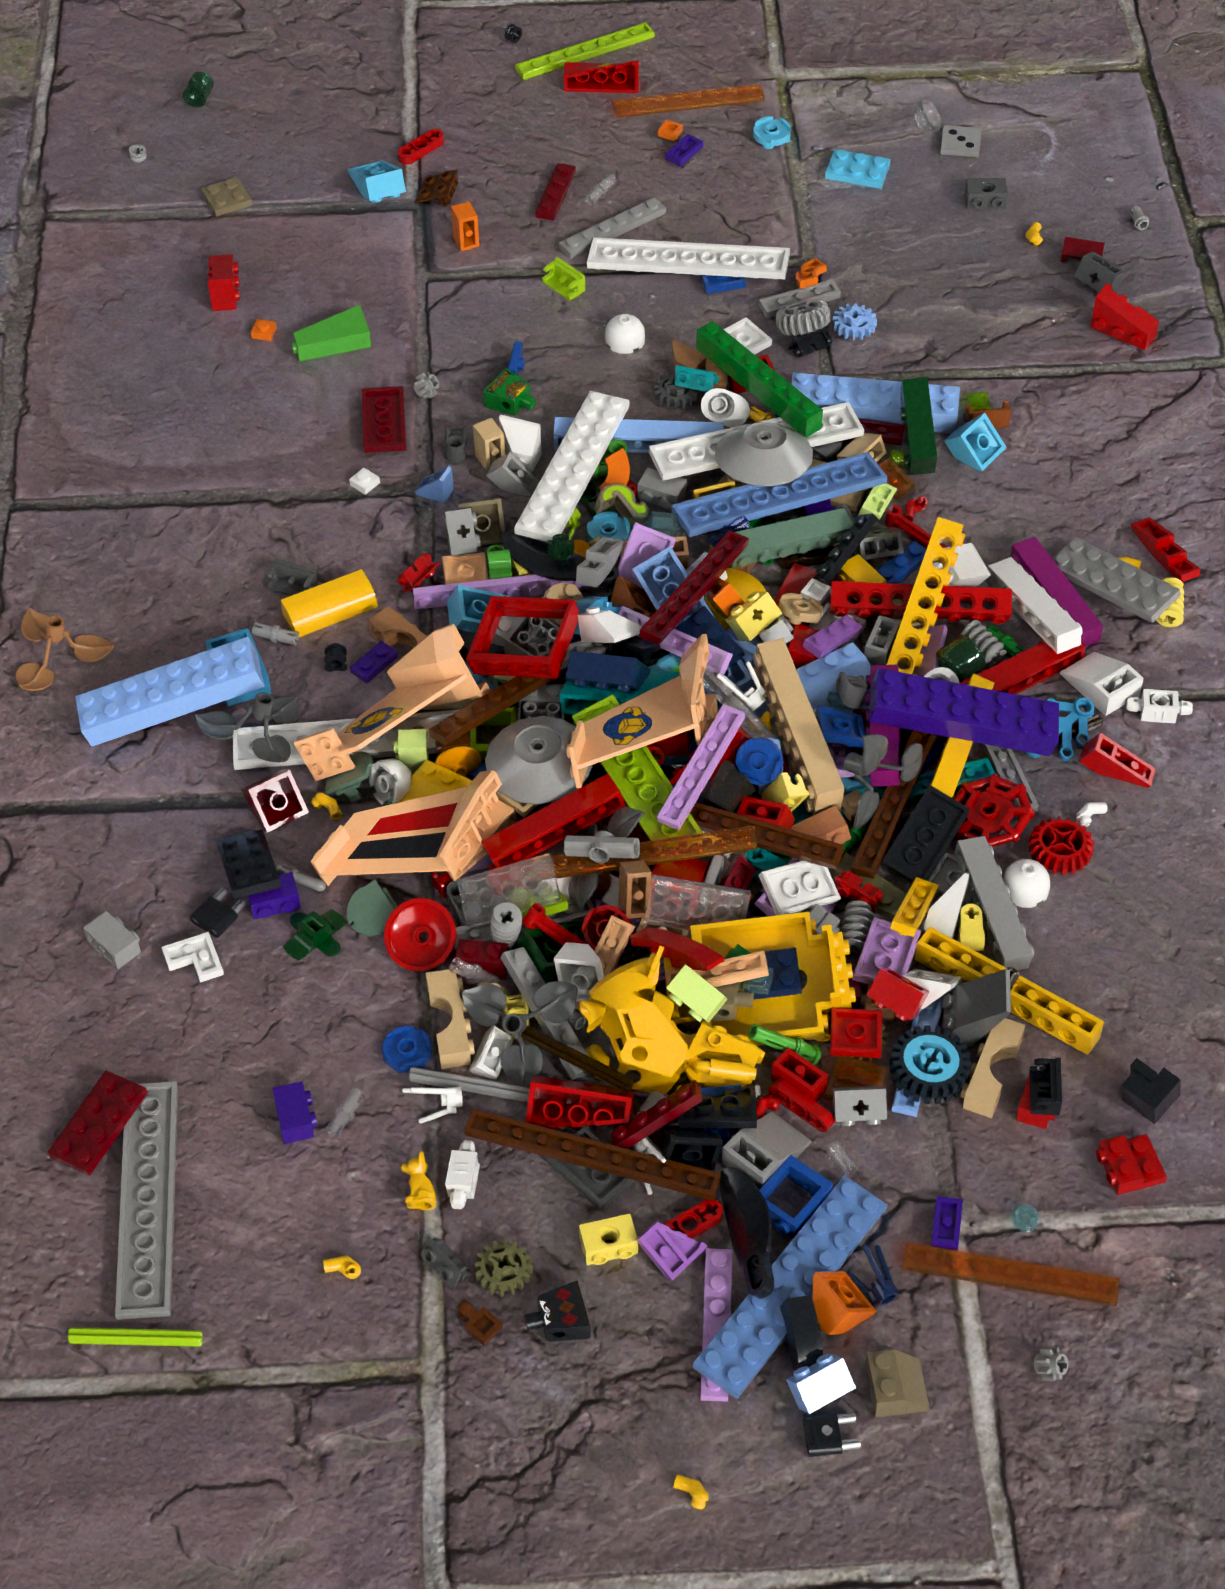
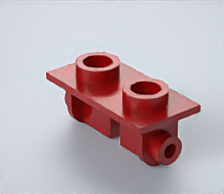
(424, 569)
(848, 886)

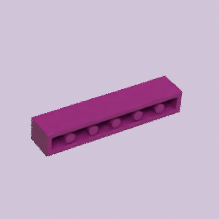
(1049, 576)
(884, 776)

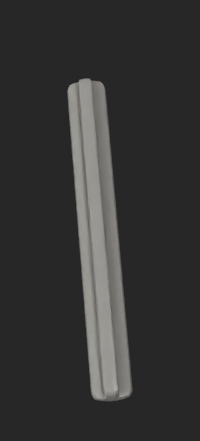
(469, 1084)

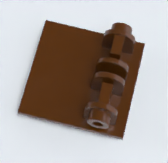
(438, 186)

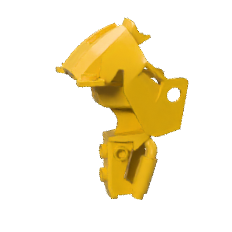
(654, 1042)

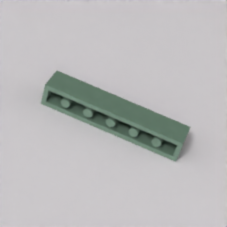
(793, 536)

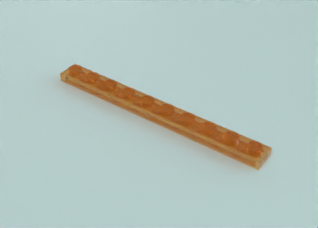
(665, 851)

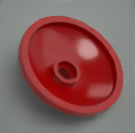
(405, 929)

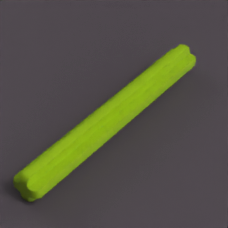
(128, 1336)

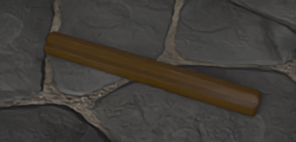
(577, 1058)

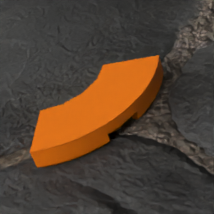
(809, 273)
(618, 469)

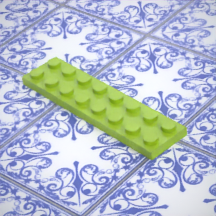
(639, 781)

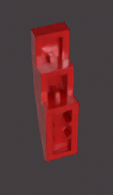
(1164, 549)
(678, 948)

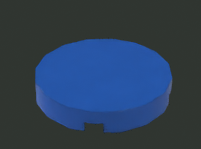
(759, 760)
(406, 1048)

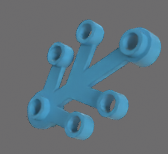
(1065, 725)

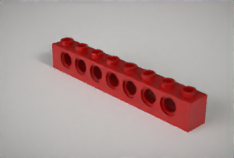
(887, 592)

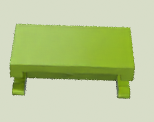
(564, 279)

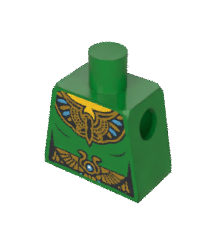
(508, 394)

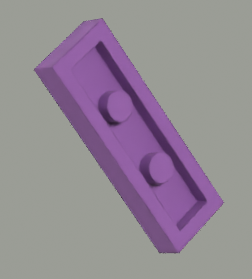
(832, 636)

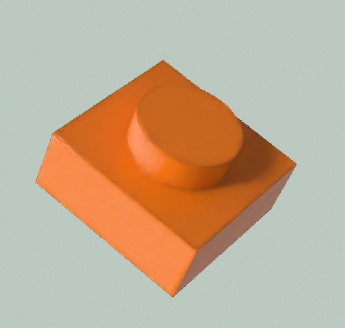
(670, 130)
(263, 330)

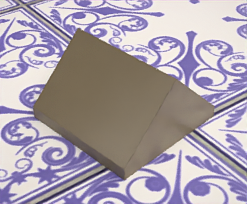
(489, 520)

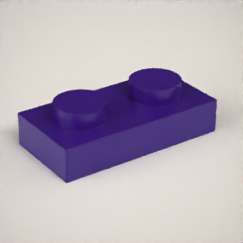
(684, 150)
(374, 662)
(947, 1223)

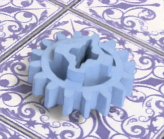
(854, 321)

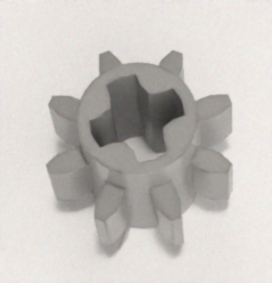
(426, 385)
(1050, 1363)

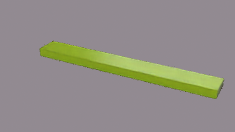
(584, 50)

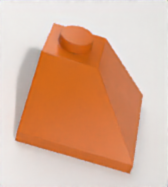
(839, 1302)

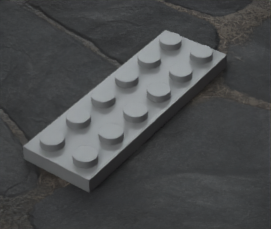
(1115, 580)

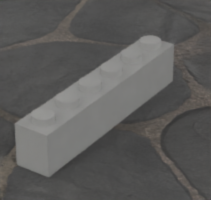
(990, 893)

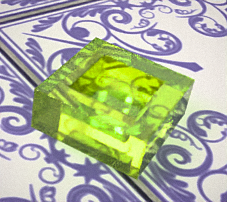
(978, 401)

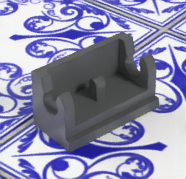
(291, 577)

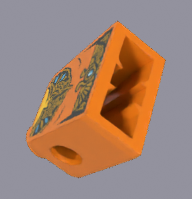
(723, 598)

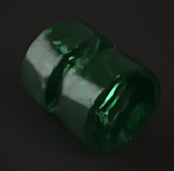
(198, 89)

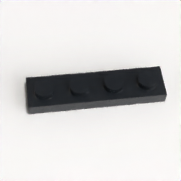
(848, 544)

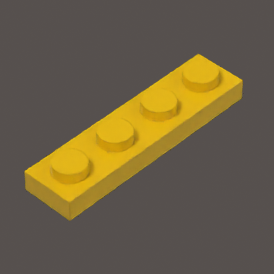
(914, 907)

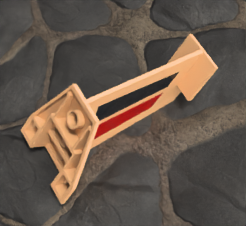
(418, 834)

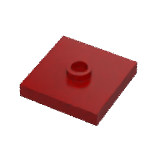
(856, 1033)

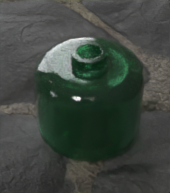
(961, 657)

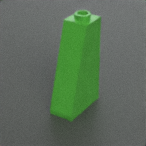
(333, 335)

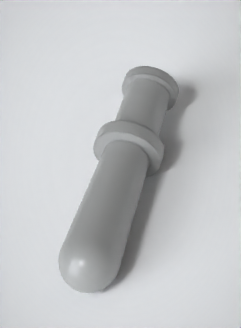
(308, 881)

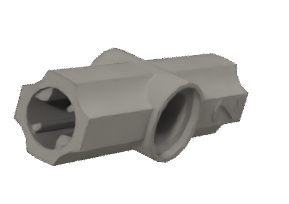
(602, 847)

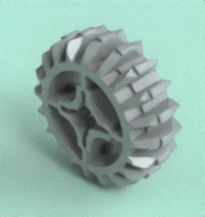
(803, 317)

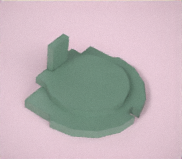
(350, 780)
(370, 909)

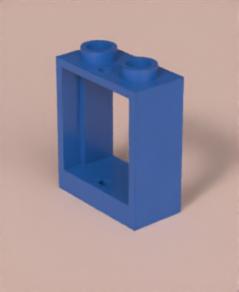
(805, 1178)

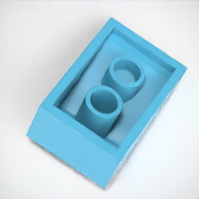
(378, 180)
(467, 607)

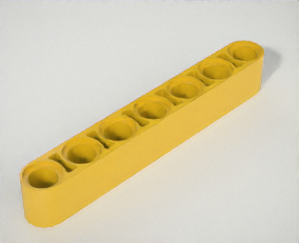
(955, 752)

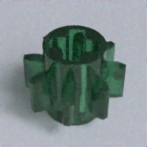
(560, 547)

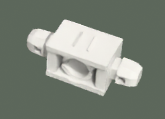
(1159, 706)
(462, 1174)

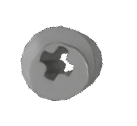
(989, 646)
(505, 924)
(856, 925)

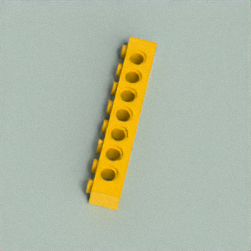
(944, 532)
(1027, 999)

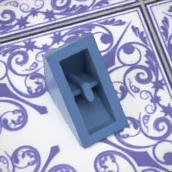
(437, 485)

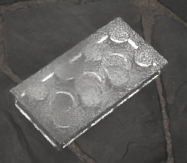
(756, 727)
(515, 883)
(689, 903)

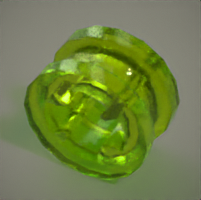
(897, 457)

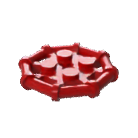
(1003, 810)

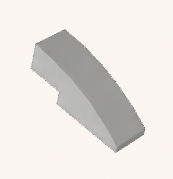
(599, 561)

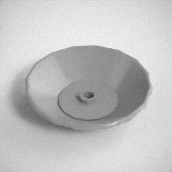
(764, 454)
(530, 773)

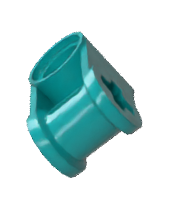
(767, 861)

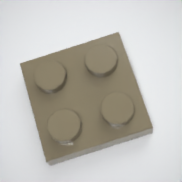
(226, 196)

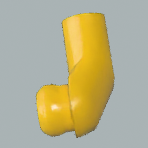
(695, 1488)

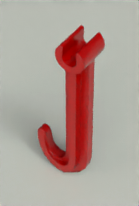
(896, 519)
(536, 918)

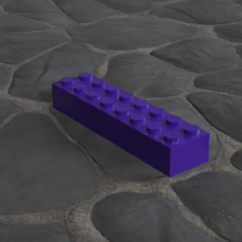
(964, 712)

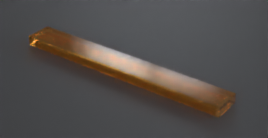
(688, 100)
(1011, 1274)

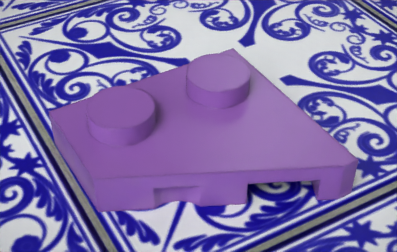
(669, 1249)

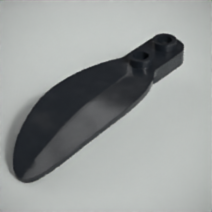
(534, 557)
(749, 1229)

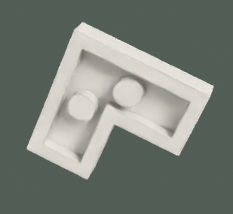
(197, 951)

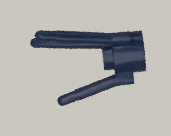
(882, 1288)

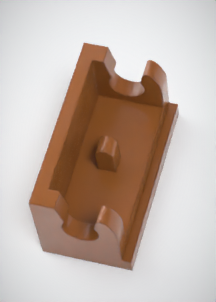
(998, 417)

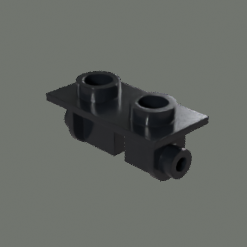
(802, 343)

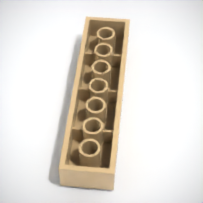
(797, 726)

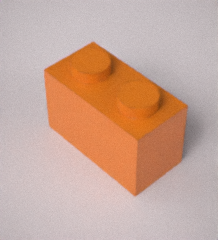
(465, 226)

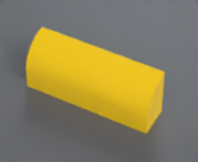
(329, 603)

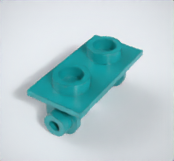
(695, 378)

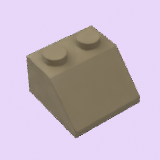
(895, 1383)

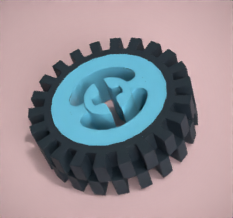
(943, 1077)

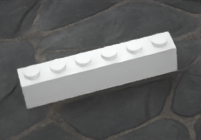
(1036, 606)

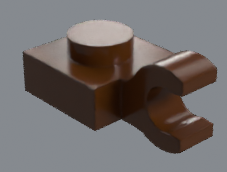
(479, 1324)

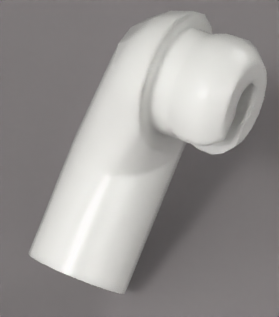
(1088, 810)

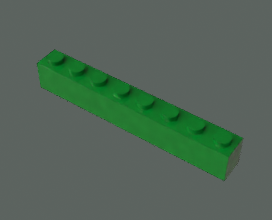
(759, 379)

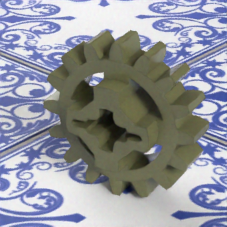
(504, 1269)

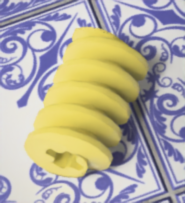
(1174, 613)

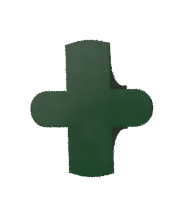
(313, 933)

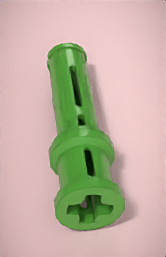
(778, 1041)

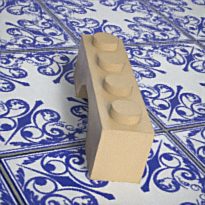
(452, 1042)
(984, 1090)

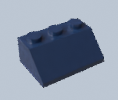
(606, 671)

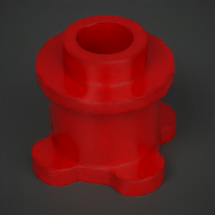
(441, 882)

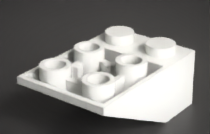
(1104, 681)

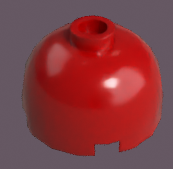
(597, 920)

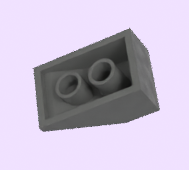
(977, 1007)

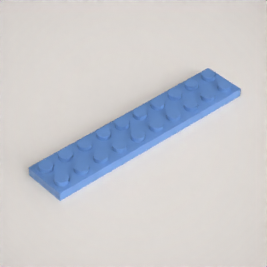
(755, 502)
(758, 1324)

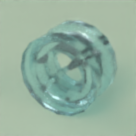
(1019, 1221)

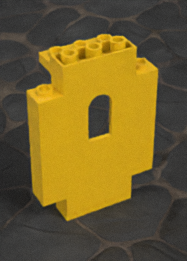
(818, 957)

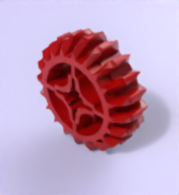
(1061, 838)

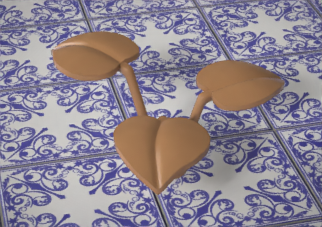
(39, 626)

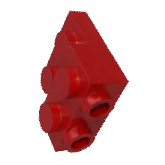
(1130, 1163)

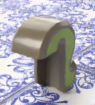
(624, 501)

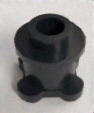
(335, 657)
(632, 953)

